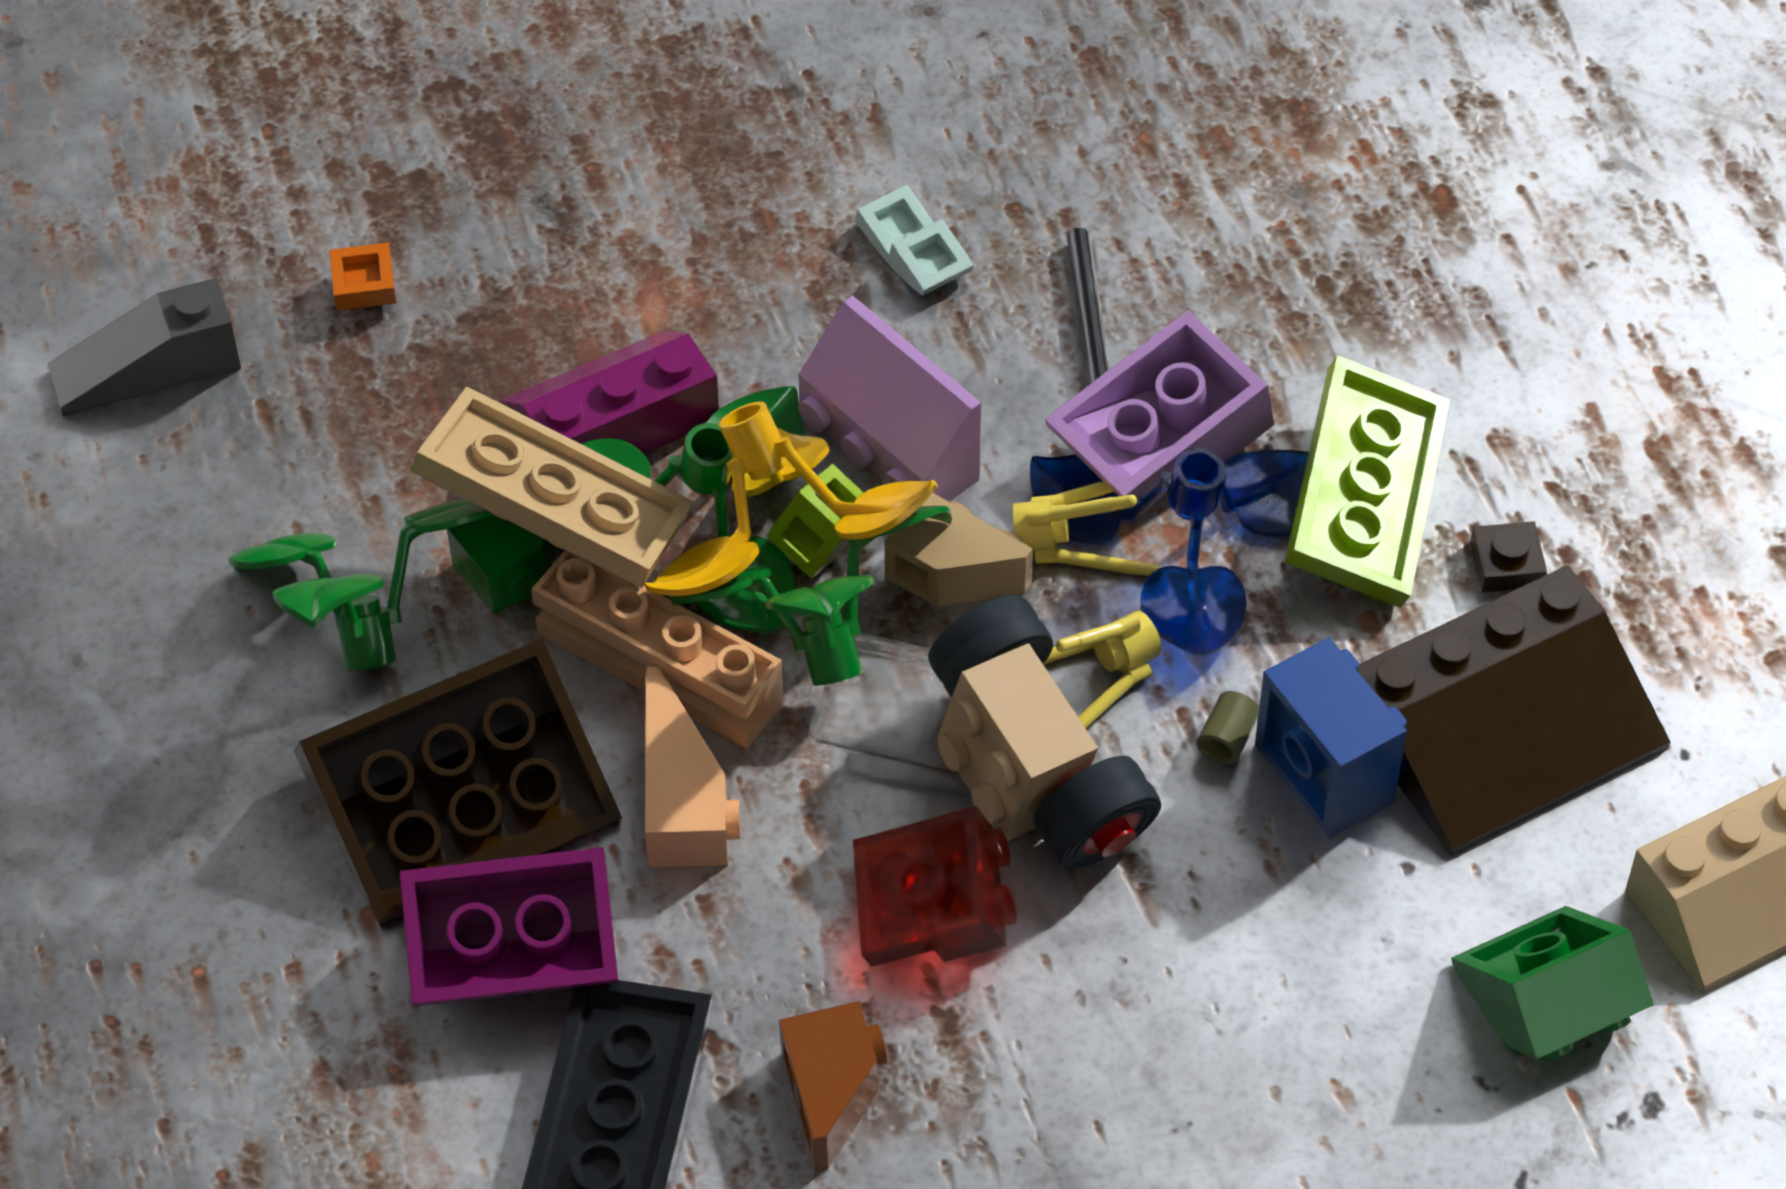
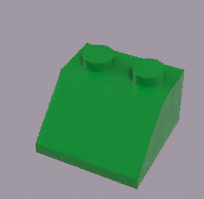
(1556, 981)

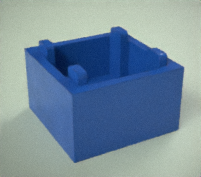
(1330, 736)

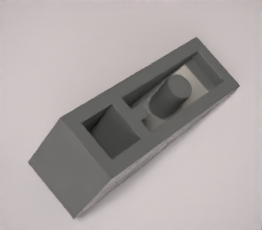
(150, 348)

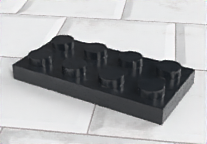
(620, 1088)

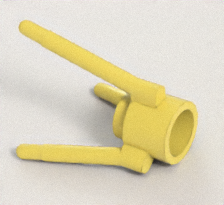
(1045, 523)
(1120, 645)

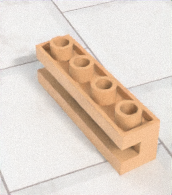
(627, 628)

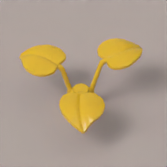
(765, 459)

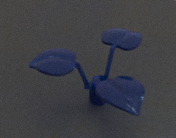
(1192, 605)

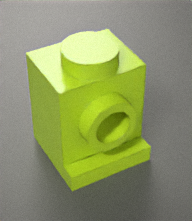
(807, 524)

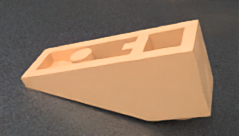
(684, 787)

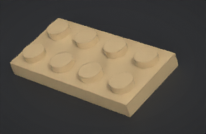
(552, 486)

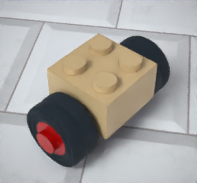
(1025, 744)

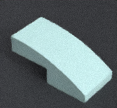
(911, 243)

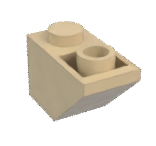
(957, 559)

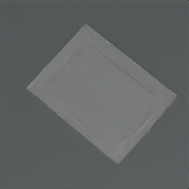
(882, 719)

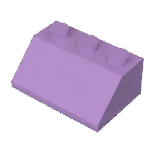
(890, 405)

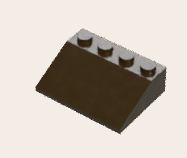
(1514, 709)
(458, 775)

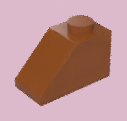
(831, 1074)

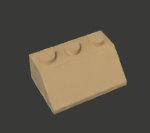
(1719, 887)

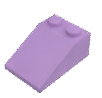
(1160, 401)

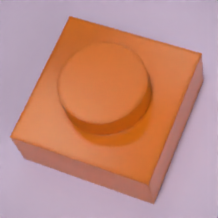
(362, 276)

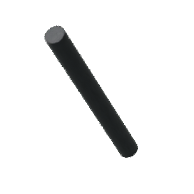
(1087, 303)

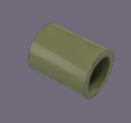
(1228, 728)

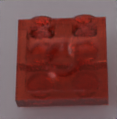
(933, 888)

